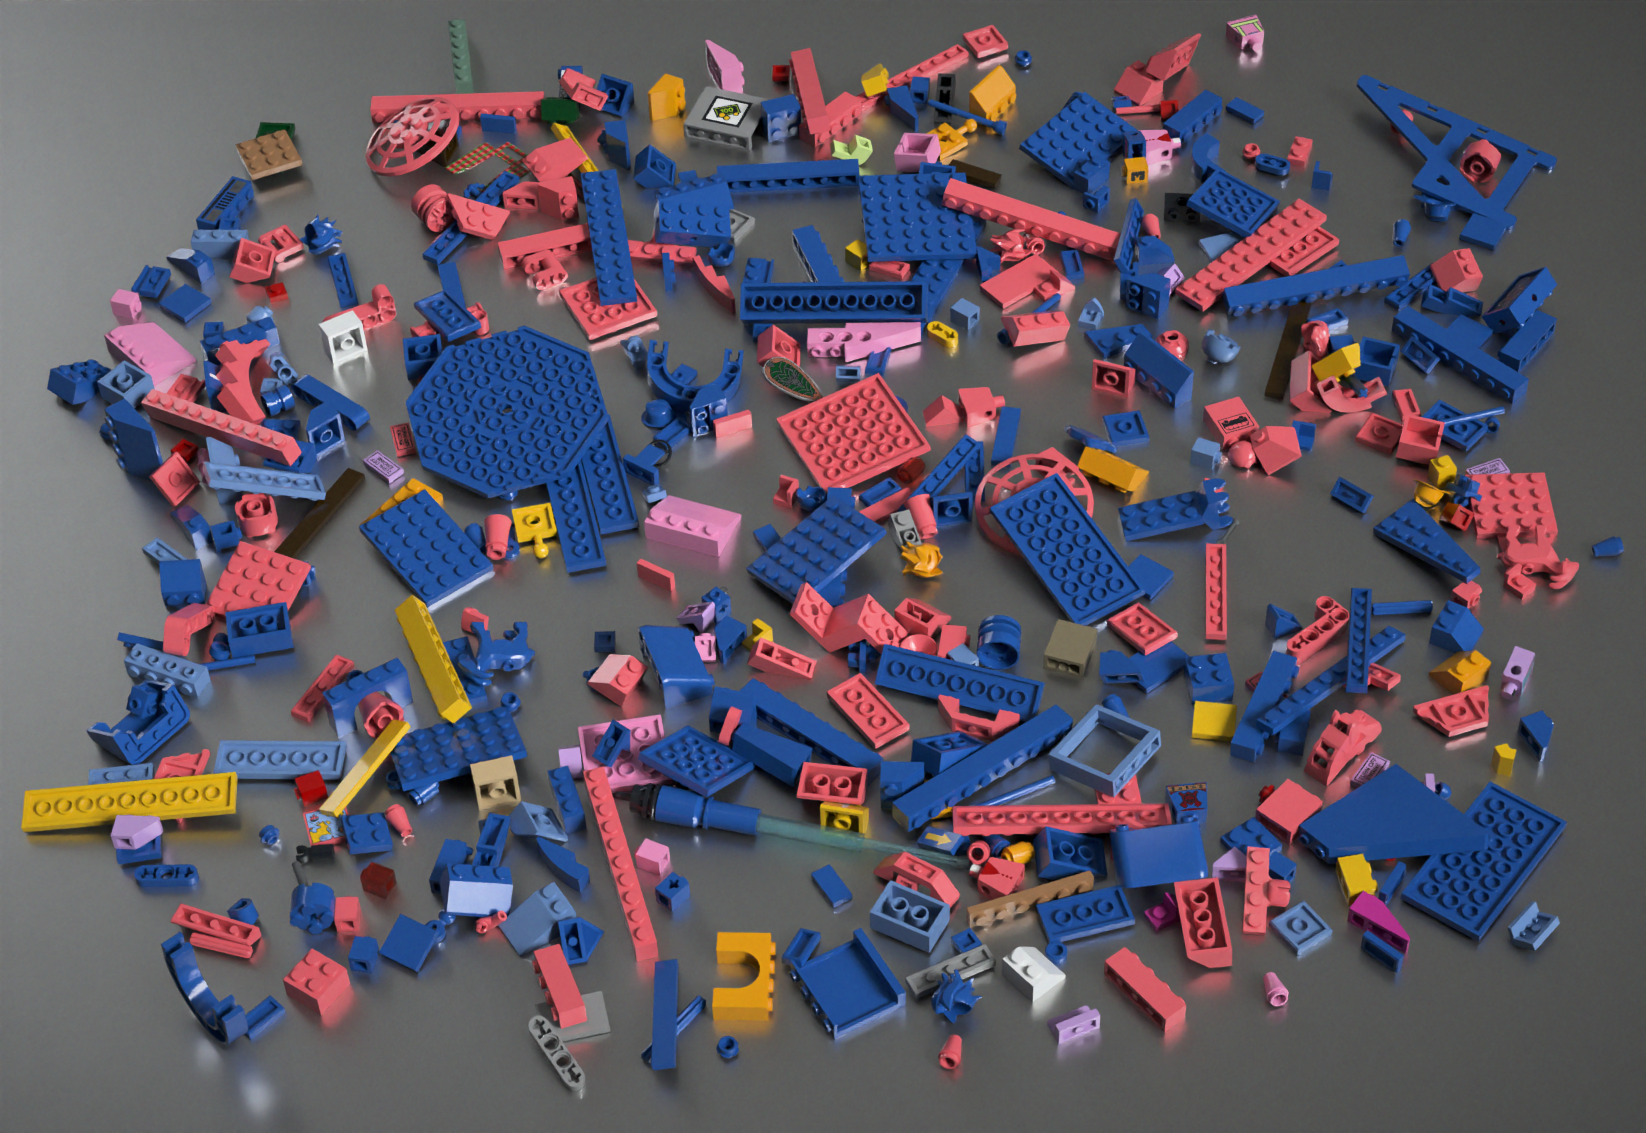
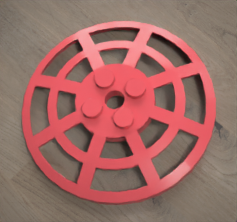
(408, 132)
(1028, 481)

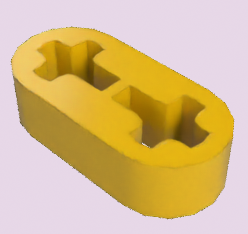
(942, 334)

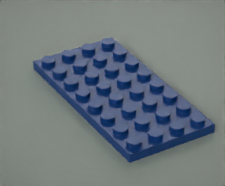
(1067, 551)
(1476, 886)

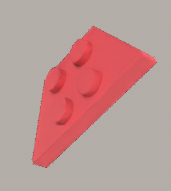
(477, 217)
(1457, 712)
(182, 766)

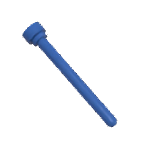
(998, 126)
(1003, 336)

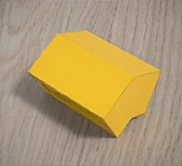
(1503, 759)

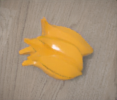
(921, 560)

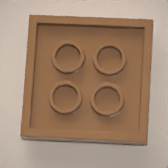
(268, 154)

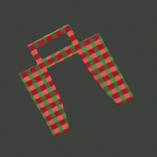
(485, 151)

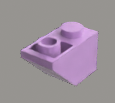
(135, 831)

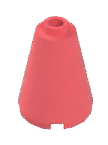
(378, 712)

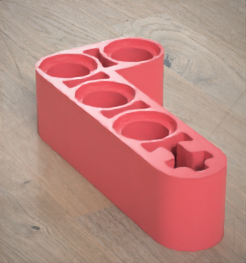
(375, 312)
(184, 623)
(1330, 625)

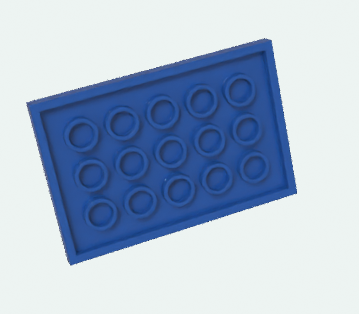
(1076, 136)
(426, 548)
(816, 549)
(451, 747)

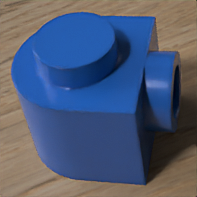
(244, 911)

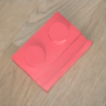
(187, 388)

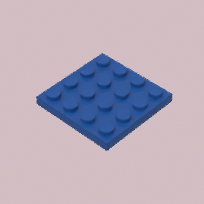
(1233, 203)
(696, 761)

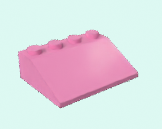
(149, 350)
(690, 525)

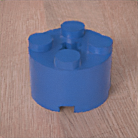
(312, 907)

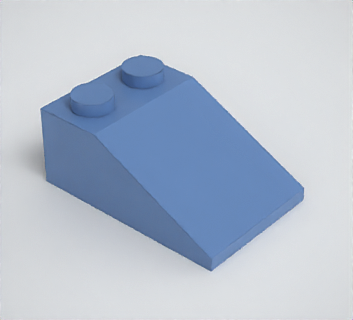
(537, 920)

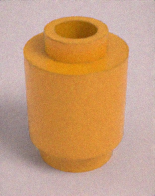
(1019, 852)

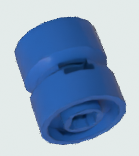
(278, 400)

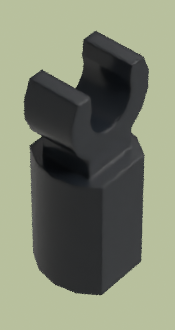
(315, 853)

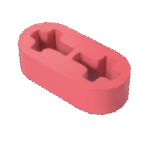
(730, 724)

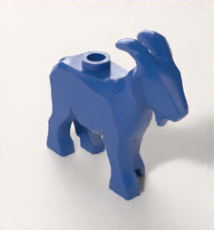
(502, 654)

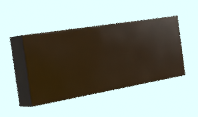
(977, 174)

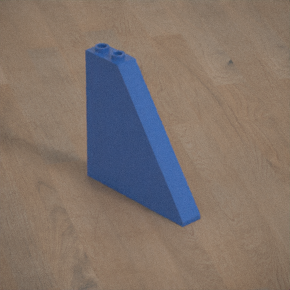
(1389, 820)

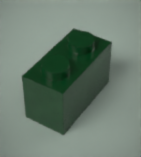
(559, 109)

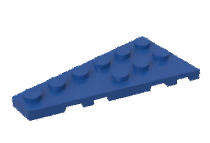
(1421, 536)

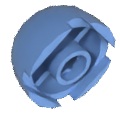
(1219, 347)

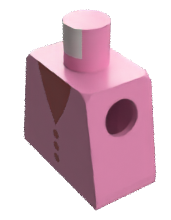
(1159, 145)

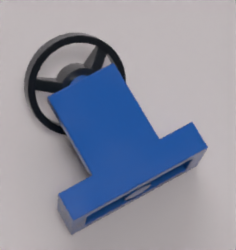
(642, 465)

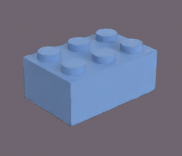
(909, 916)

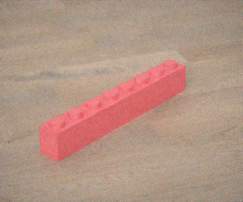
(809, 91)

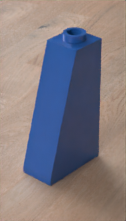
(771, 752)

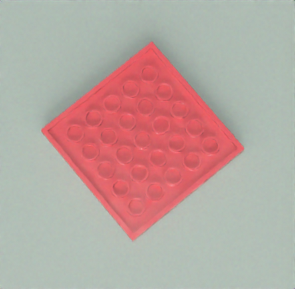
(853, 434)

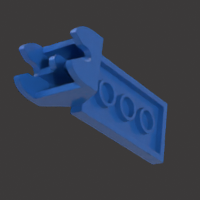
(1177, 512)

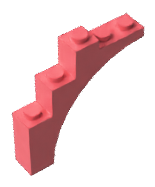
(234, 376)

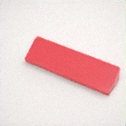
(216, 925)

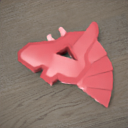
(1345, 735)

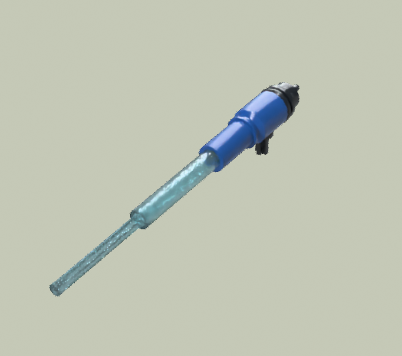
(689, 809)

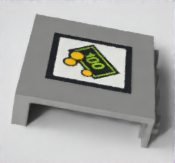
(724, 118)

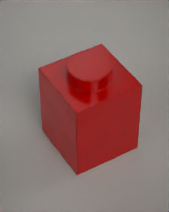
(310, 788)

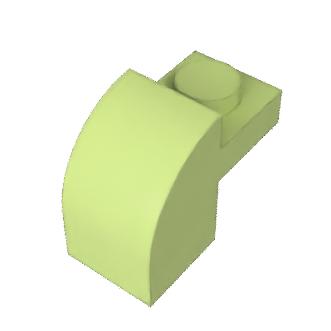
(858, 148)

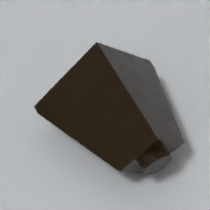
(447, 153)

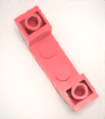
(974, 726)
(920, 872)

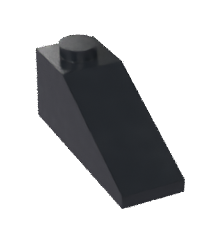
(945, 94)

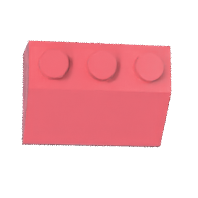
(1036, 327)
(1304, 387)
(833, 783)

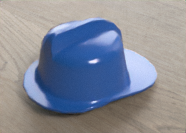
(1435, 209)
(660, 414)

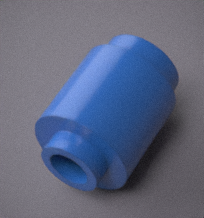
(423, 794)

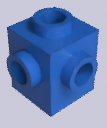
(143, 701)

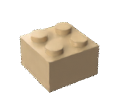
(495, 782)

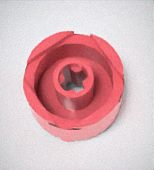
(1479, 161)
(256, 514)

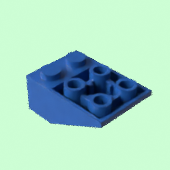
(76, 381)

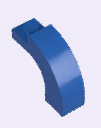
(1202, 152)

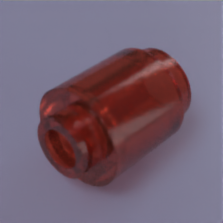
(910, 470)

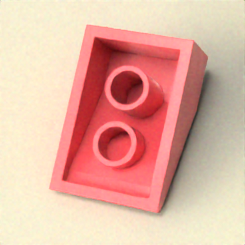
(554, 160)

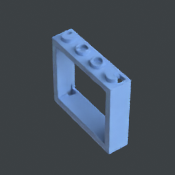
(1108, 784)

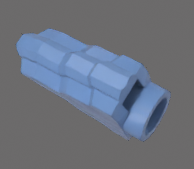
(283, 368)

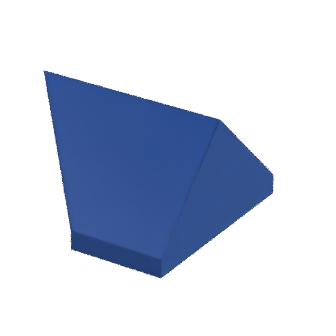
(578, 939)

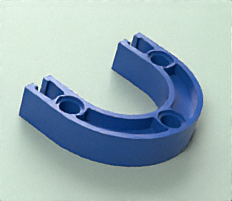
(681, 395)
(220, 1019)

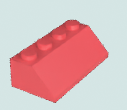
(1173, 57)
(1204, 922)

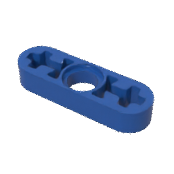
(151, 881)

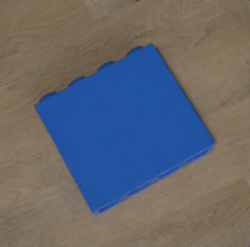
(849, 985)

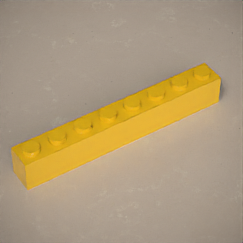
(432, 659)

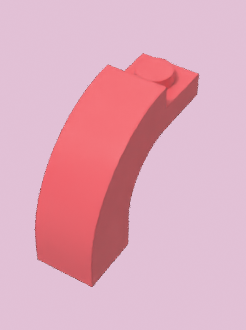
(1345, 399)

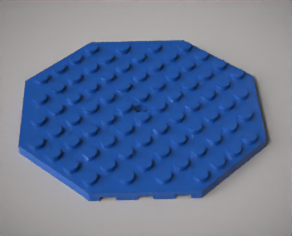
(493, 453)

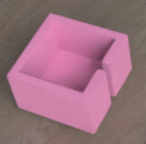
(916, 149)

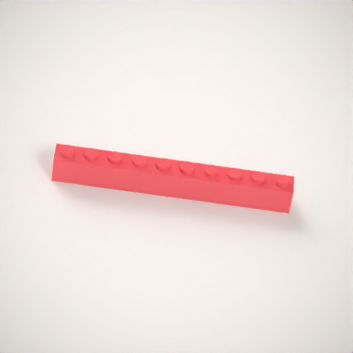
(469, 106)
(1032, 218)
(221, 427)
(620, 864)

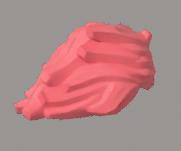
(1316, 338)

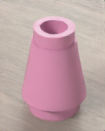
(1275, 990)

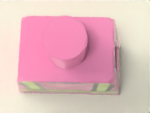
(1246, 33)

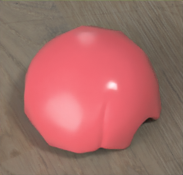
(1242, 454)

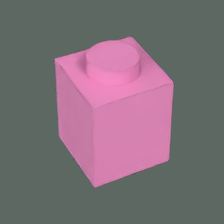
(125, 303)
(652, 857)

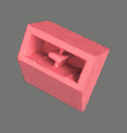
(920, 617)

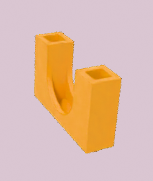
(753, 1000)

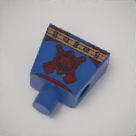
(1187, 800)

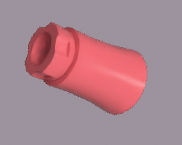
(922, 515)
(497, 534)

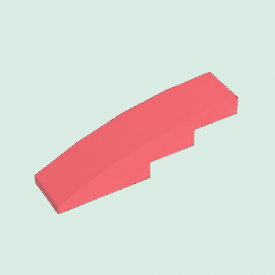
(715, 286)

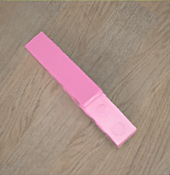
(861, 339)

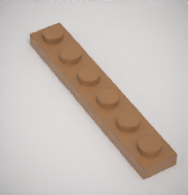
(1029, 898)

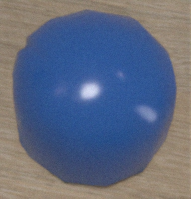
(722, 256)
(811, 498)

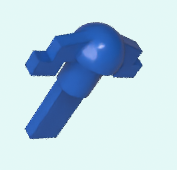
(472, 189)

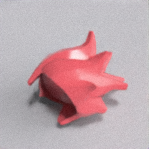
(1010, 245)

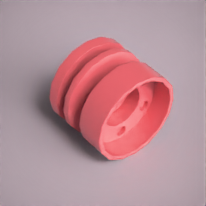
(432, 208)

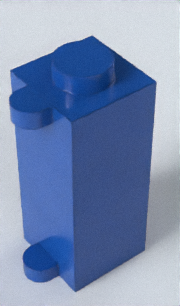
(452, 852)

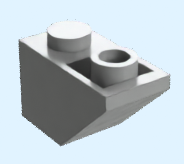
(903, 529)

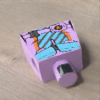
(1515, 678)

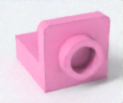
(706, 647)

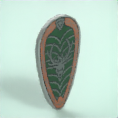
(791, 379)

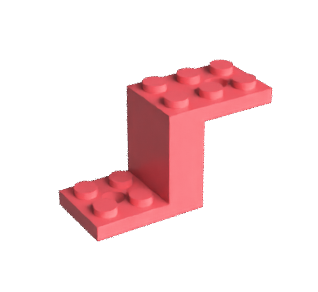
(847, 622)

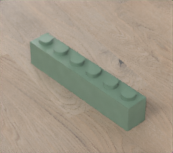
(460, 57)

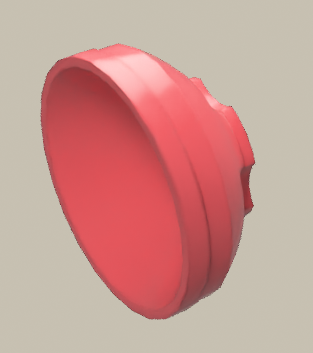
(1176, 347)
(920, 643)

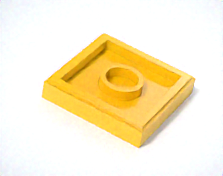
(1214, 721)

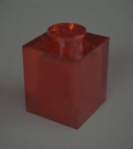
(378, 880)

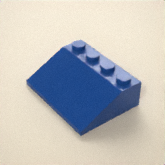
(133, 440)

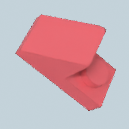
(1056, 284)

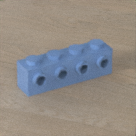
(162, 667)

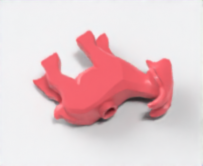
(1535, 557)

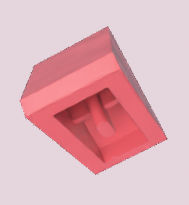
(942, 412)

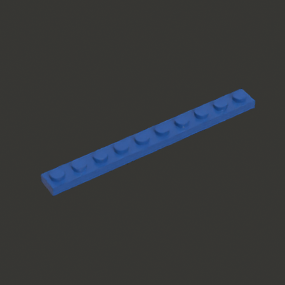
(1325, 684)

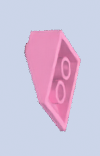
(724, 68)

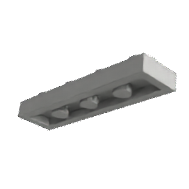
(966, 964)

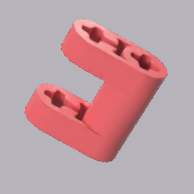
(552, 270)

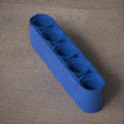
(317, 393)

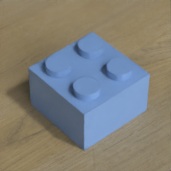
(125, 382)

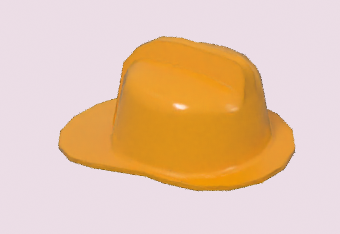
(1426, 494)

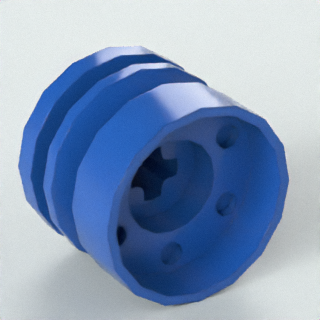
(999, 642)

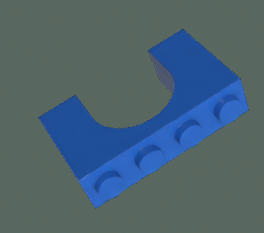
(344, 698)

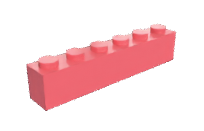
(561, 242)

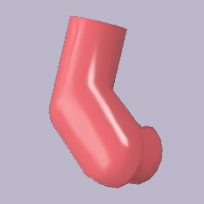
(490, 922)

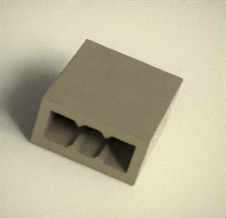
(1070, 648)

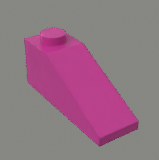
(1373, 915)

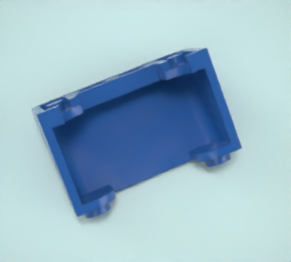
(675, 663)
(137, 738)
(1158, 853)

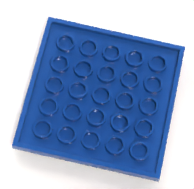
(909, 223)

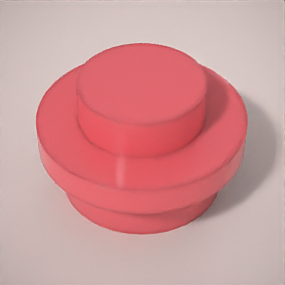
(1251, 151)

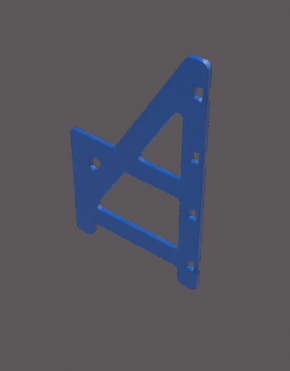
(1439, 156)

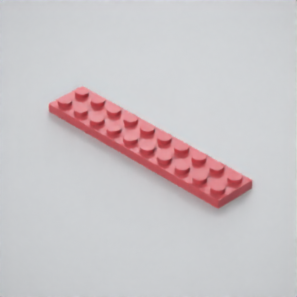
(1250, 254)
(1072, 818)

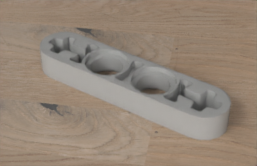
(559, 1051)

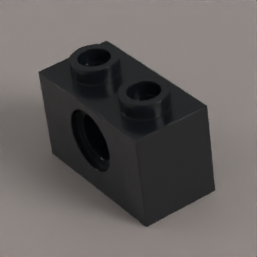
(1176, 209)

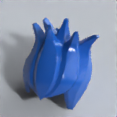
(321, 235)
(954, 996)

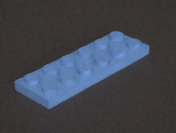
(263, 481)
(280, 759)

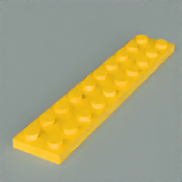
(154, 797)

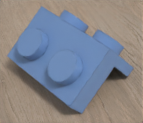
(1532, 927)

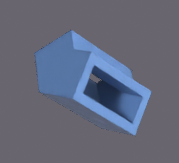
(848, 373)

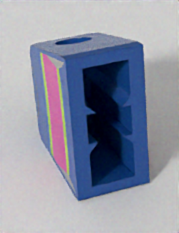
(1134, 144)

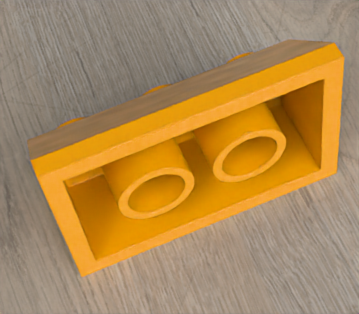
(992, 94)
(1111, 469)

